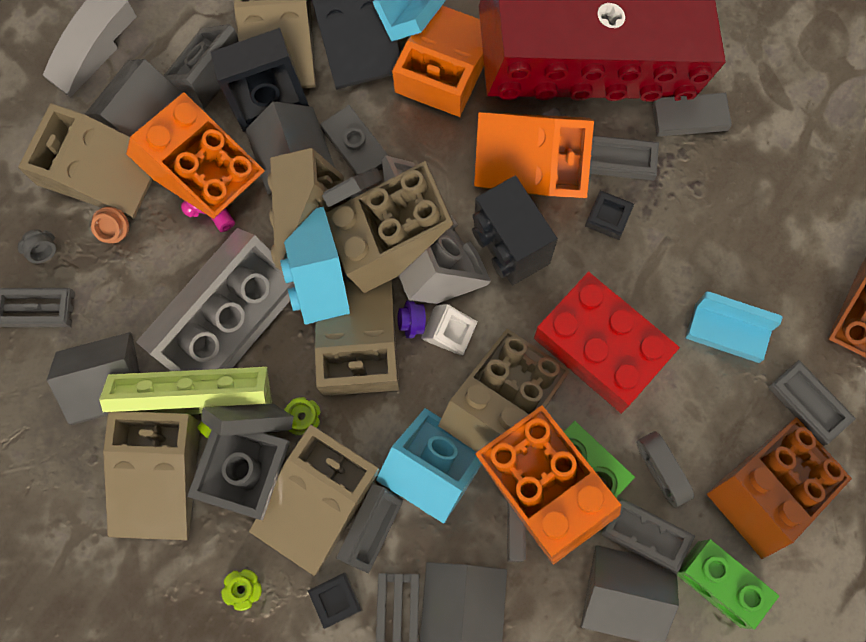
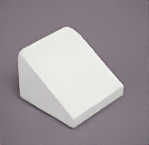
(449, 329)

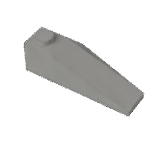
(446, 266)

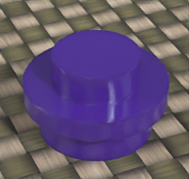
(412, 319)

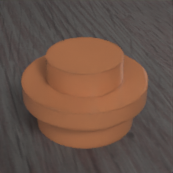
(109, 225)

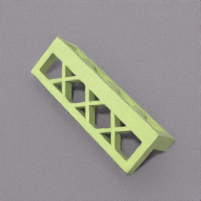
(185, 390)

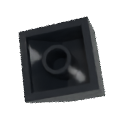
(256, 75)

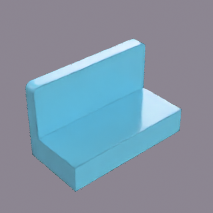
(406, 17)
(732, 326)

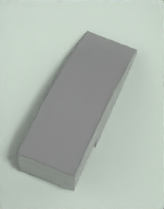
(87, 42)

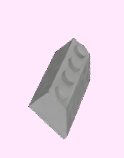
(220, 308)

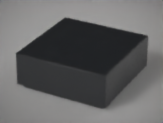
(609, 215)
(335, 600)

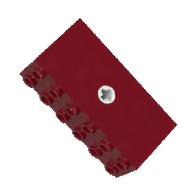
(600, 48)

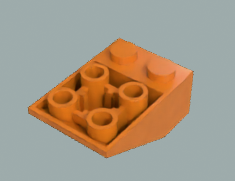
(441, 62)
(543, 152)
(193, 157)
(549, 484)

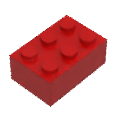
(605, 342)

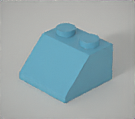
(314, 270)
(429, 467)

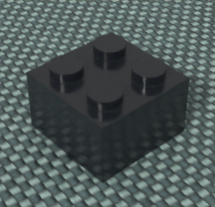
(513, 231)

